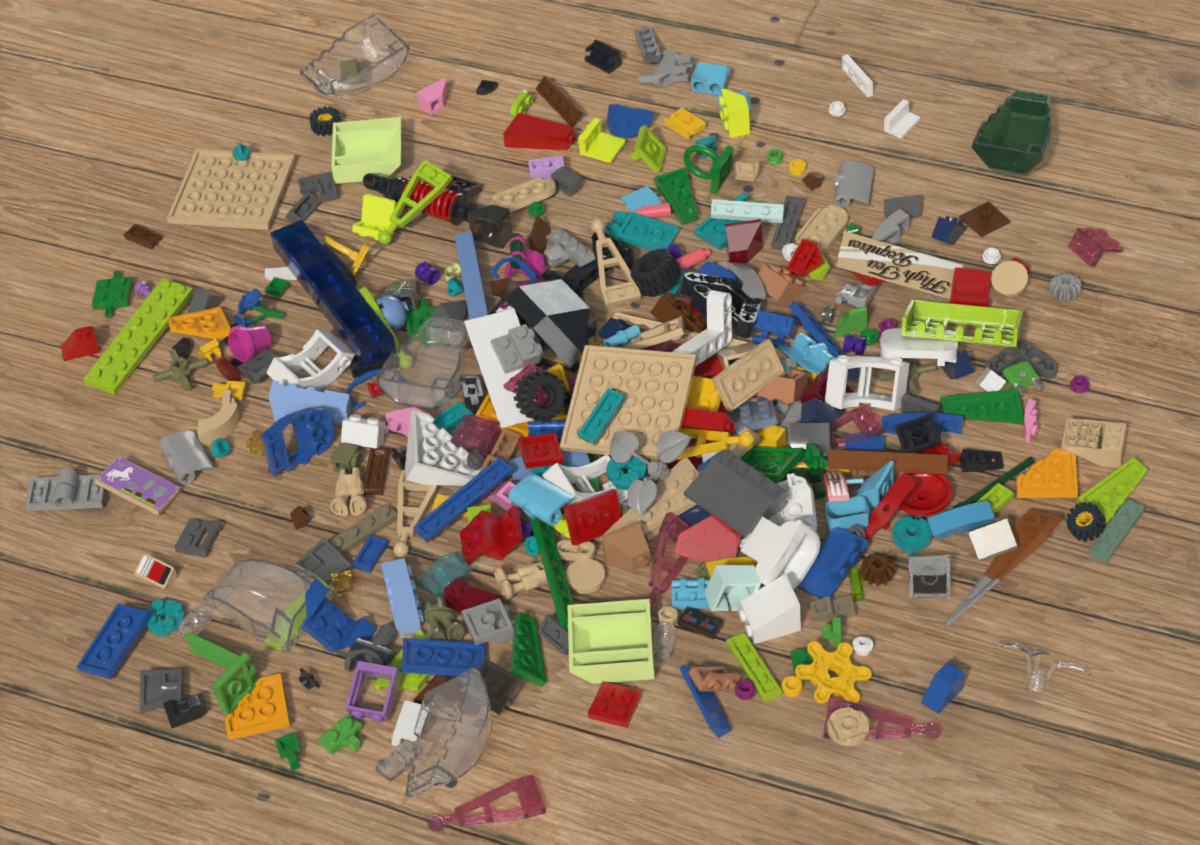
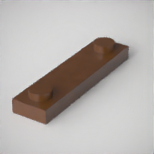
(559, 101)

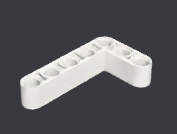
(718, 328)

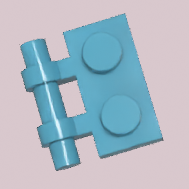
(689, 593)

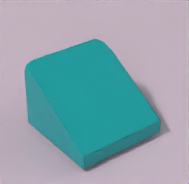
(709, 142)

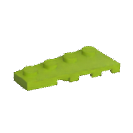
(1115, 488)

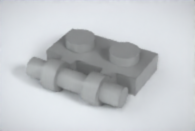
(857, 295)

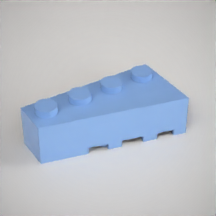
(290, 399)
(401, 596)

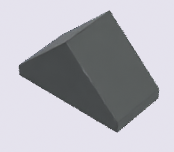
(205, 300)

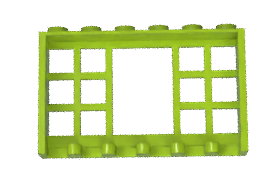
(962, 314)

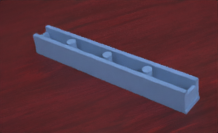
(471, 275)

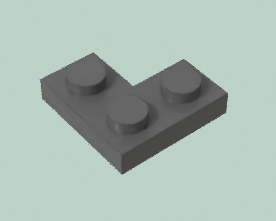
(319, 183)

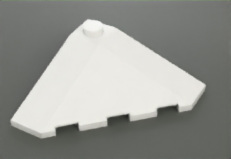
(432, 456)

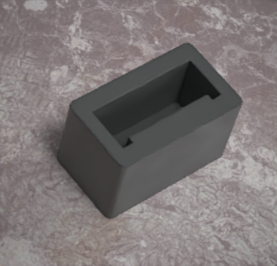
(567, 181)

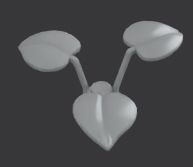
(670, 446)

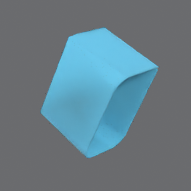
(710, 78)
(847, 513)

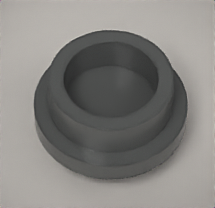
(475, 460)

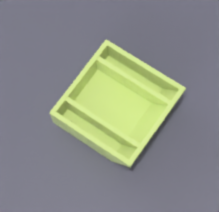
(365, 148)
(611, 641)

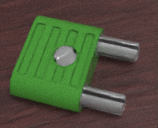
(1022, 376)

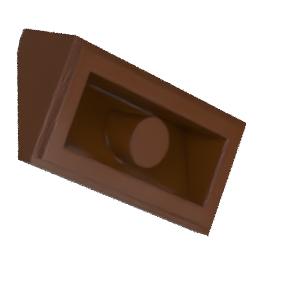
(538, 235)

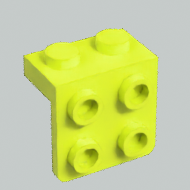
(598, 144)
(375, 216)

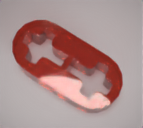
(227, 369)

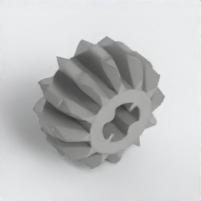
(1065, 287)

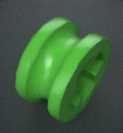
(774, 156)

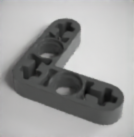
(1019, 355)

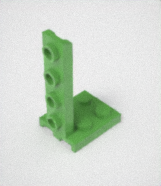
(235, 681)

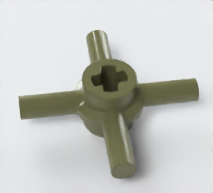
(180, 370)
(913, 373)

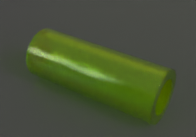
(856, 584)

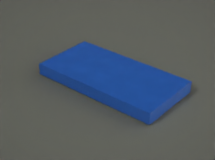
(114, 641)
(441, 656)

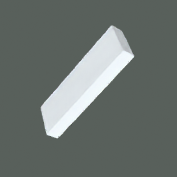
(857, 75)

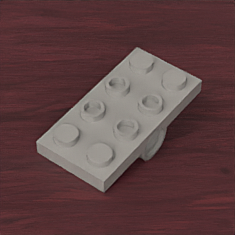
(64, 492)

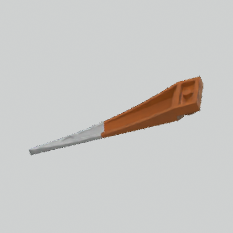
(1029, 534)

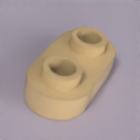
(573, 553)

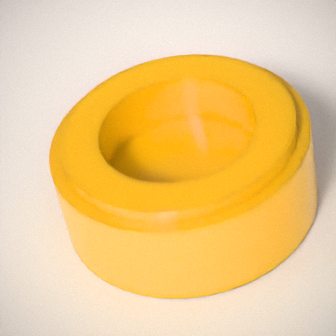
(797, 167)
(792, 686)

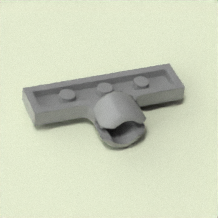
(565, 248)

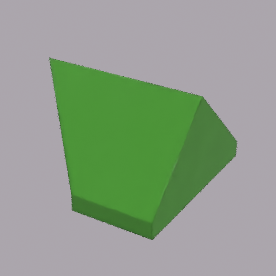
(851, 321)

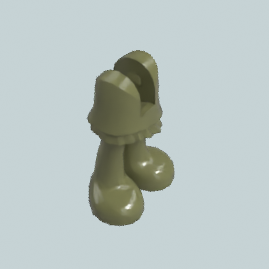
(439, 614)

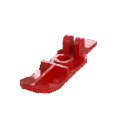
(892, 499)

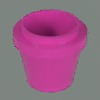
(248, 341)

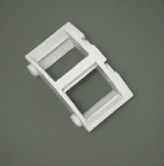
(283, 368)
(837, 381)
(563, 477)

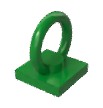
(719, 169)

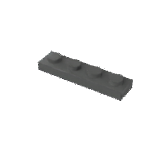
(647, 45)
(785, 231)

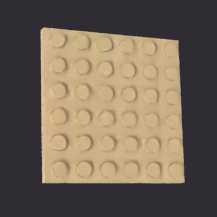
(231, 191)
(654, 390)

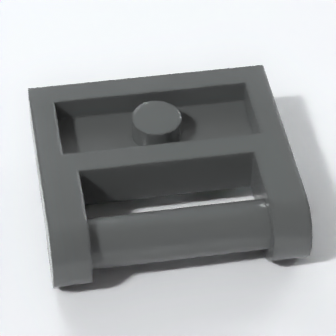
(257, 366)
(192, 536)

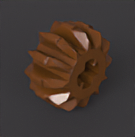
(877, 569)

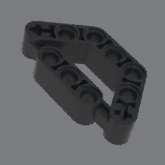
(699, 285)

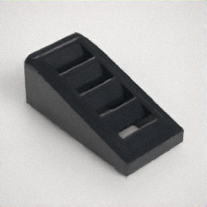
(974, 461)

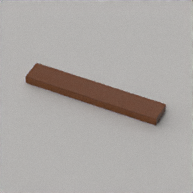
(876, 460)

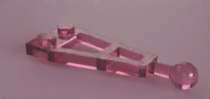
(865, 422)
(670, 527)
(931, 730)
(527, 794)

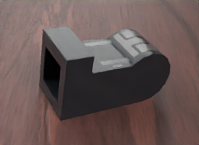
(184, 710)

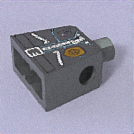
(406, 291)

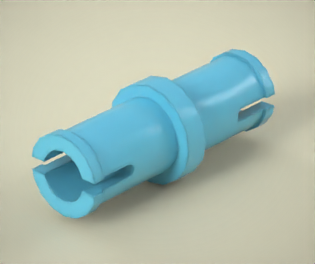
(622, 336)

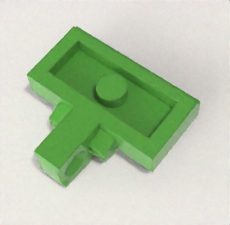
(341, 735)

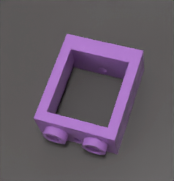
(378, 671)

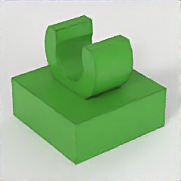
(833, 631)

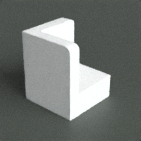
(990, 380)

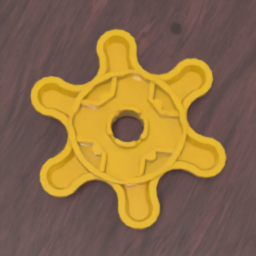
(833, 661)

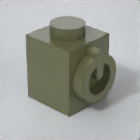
(346, 457)

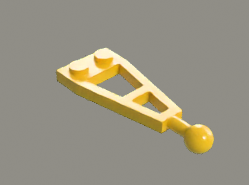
(723, 440)

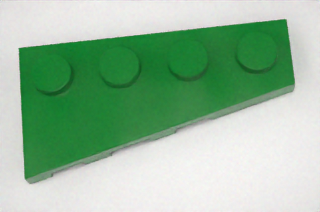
(677, 191)
(990, 406)
(526, 651)

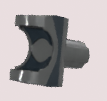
(373, 651)

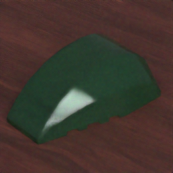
(1017, 134)

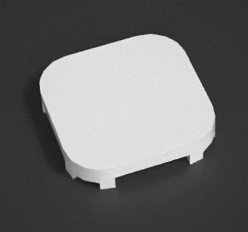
(899, 346)
(798, 504)

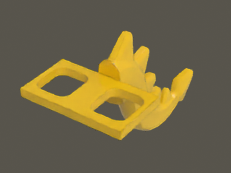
(358, 257)

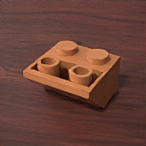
(780, 283)
(786, 386)

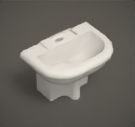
(782, 550)

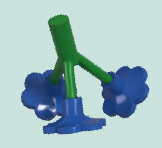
(251, 302)

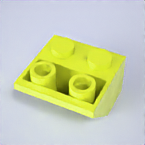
(734, 113)

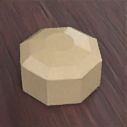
(668, 614)

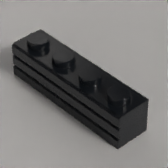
(358, 369)

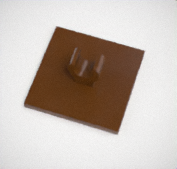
(984, 219)

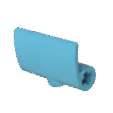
(809, 354)
(539, 499)

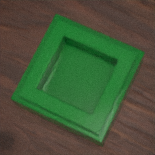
(277, 287)

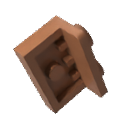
(714, 678)

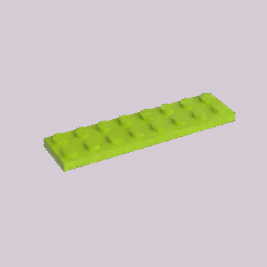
(138, 336)

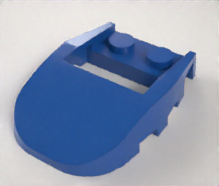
(313, 436)

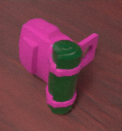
(533, 259)

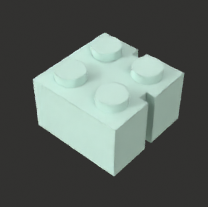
(735, 582)

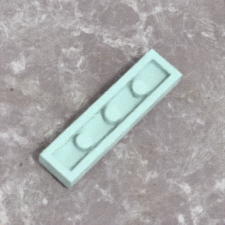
(747, 211)

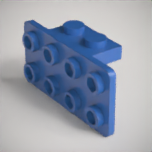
(835, 560)

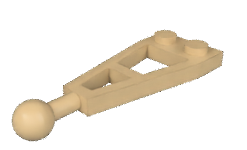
(618, 293)
(669, 330)
(401, 548)

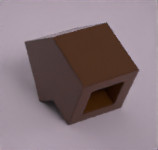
(813, 180)
(299, 517)

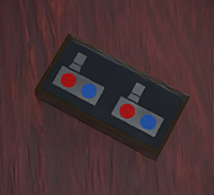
(700, 622)

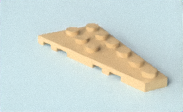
(669, 499)

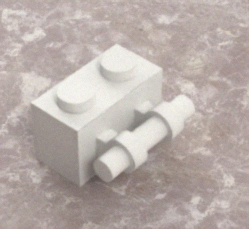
(363, 431)

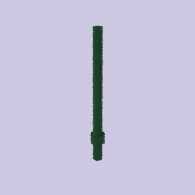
(1001, 480)

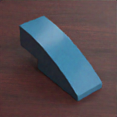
(961, 519)

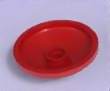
(930, 496)

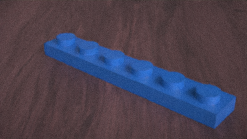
(819, 334)
(463, 498)

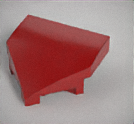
(805, 259)

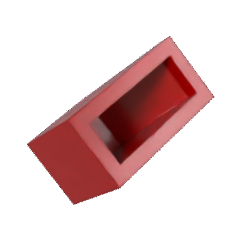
(80, 344)

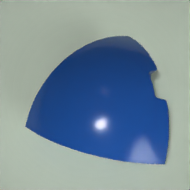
(626, 122)

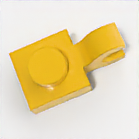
(237, 389)

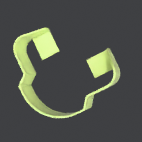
(452, 268)

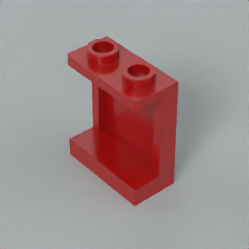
(970, 287)

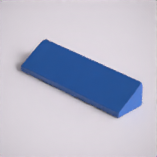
(708, 705)

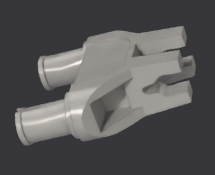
(669, 70)

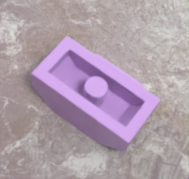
(545, 166)

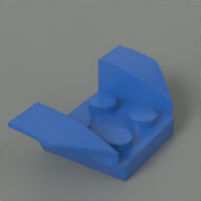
(330, 624)

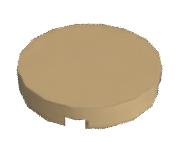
(1009, 278)
(585, 576)
(848, 726)

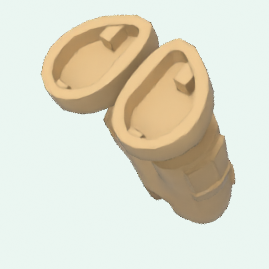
(348, 486)
(529, 577)

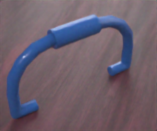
(531, 274)
(362, 378)

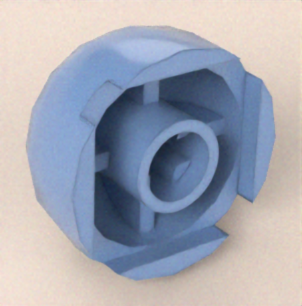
(393, 311)

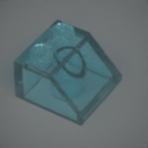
(442, 573)

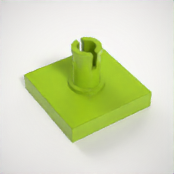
(649, 149)

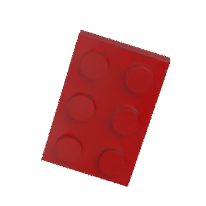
(592, 516)

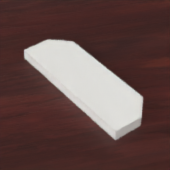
(281, 273)

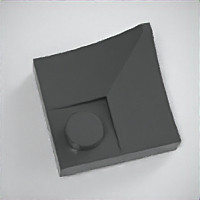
(811, 433)
(324, 560)
(159, 687)

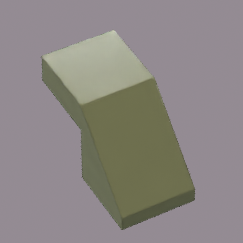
(348, 66)

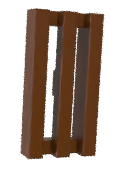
(141, 238)

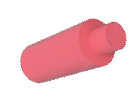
(655, 211)
(692, 258)

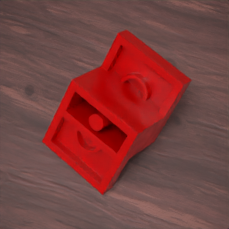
(491, 535)

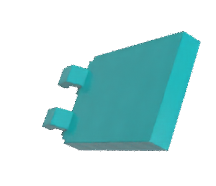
(713, 229)
(642, 231)

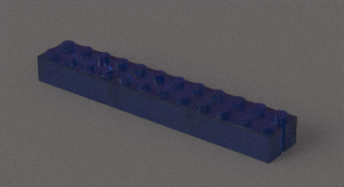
(333, 293)

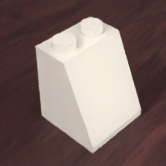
(771, 611)

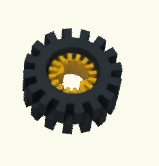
(323, 119)
(1080, 515)

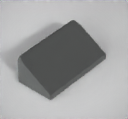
(909, 204)
(303, 208)

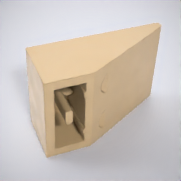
(1096, 441)

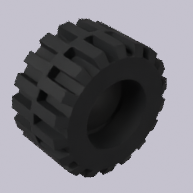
(655, 272)
(554, 397)

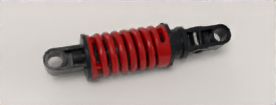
(448, 206)

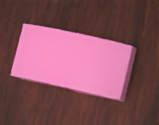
(1030, 420)

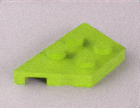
(408, 681)

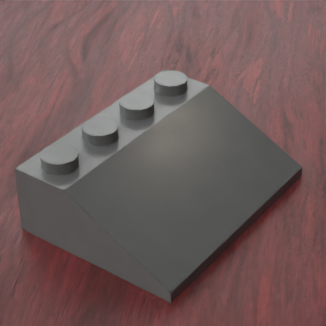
(736, 493)

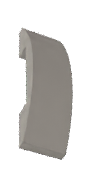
(752, 284)

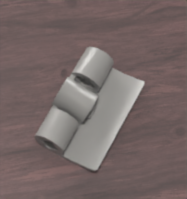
(853, 183)
(184, 455)

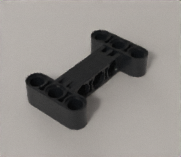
(581, 277)

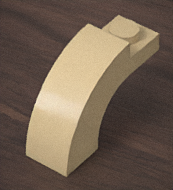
(221, 423)

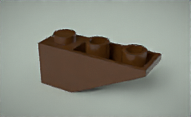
(671, 307)

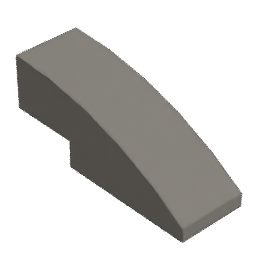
(892, 227)

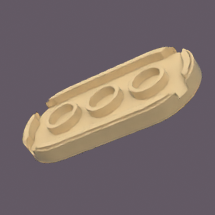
(524, 194)
(824, 227)

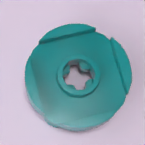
(621, 480)
(908, 543)
(164, 608)

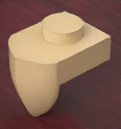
(746, 171)

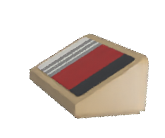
(155, 571)

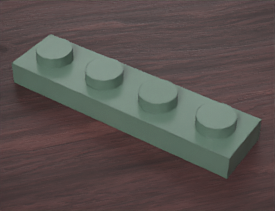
(1117, 531)

